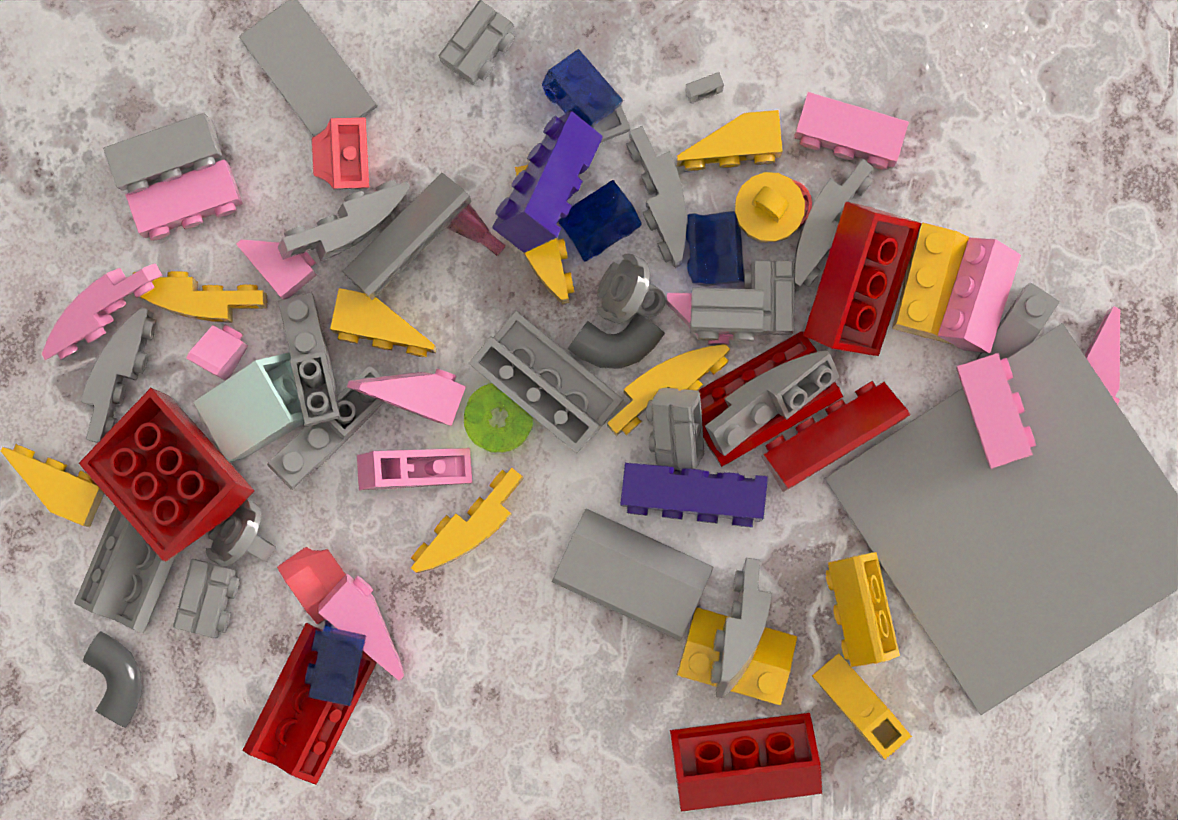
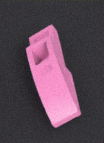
(93, 309)

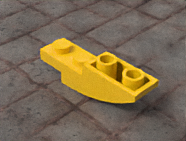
(547, 264)
(181, 296)
(677, 373)
(458, 537)

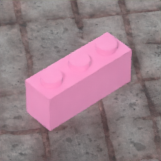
(850, 131)
(184, 201)
(979, 295)
(996, 410)

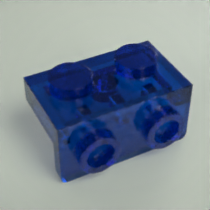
(580, 89)
(600, 220)
(714, 249)
(336, 664)

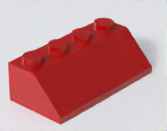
(861, 279)
(834, 435)
(746, 762)

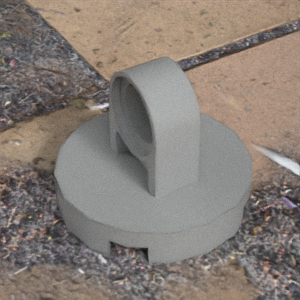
(625, 288)
(239, 535)

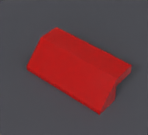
(714, 396)
(301, 730)

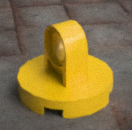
(769, 207)

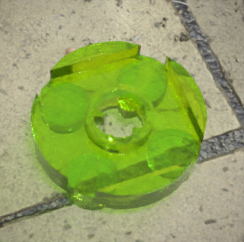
(491, 438)

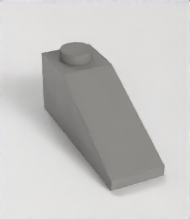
(1022, 321)

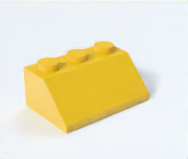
(929, 281)
(862, 610)
(767, 671)

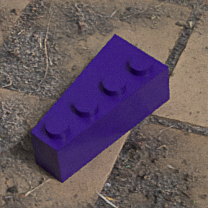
(549, 180)
(693, 493)

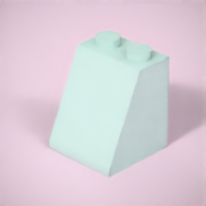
(252, 407)

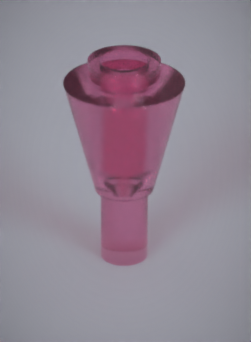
(472, 227)

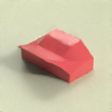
(342, 154)
(311, 578)

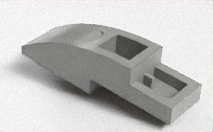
(666, 209)
(358, 219)
(819, 229)
(309, 359)
(118, 360)
(773, 392)
(321, 441)
(742, 631)

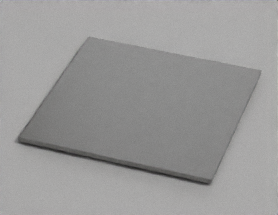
(1023, 556)

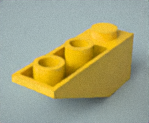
(745, 138)
(368, 319)
(61, 492)
(861, 706)

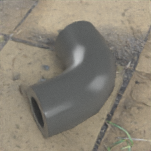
(617, 349)
(121, 678)

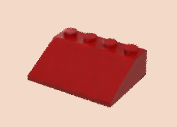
(165, 475)

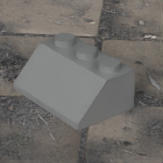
(163, 153)

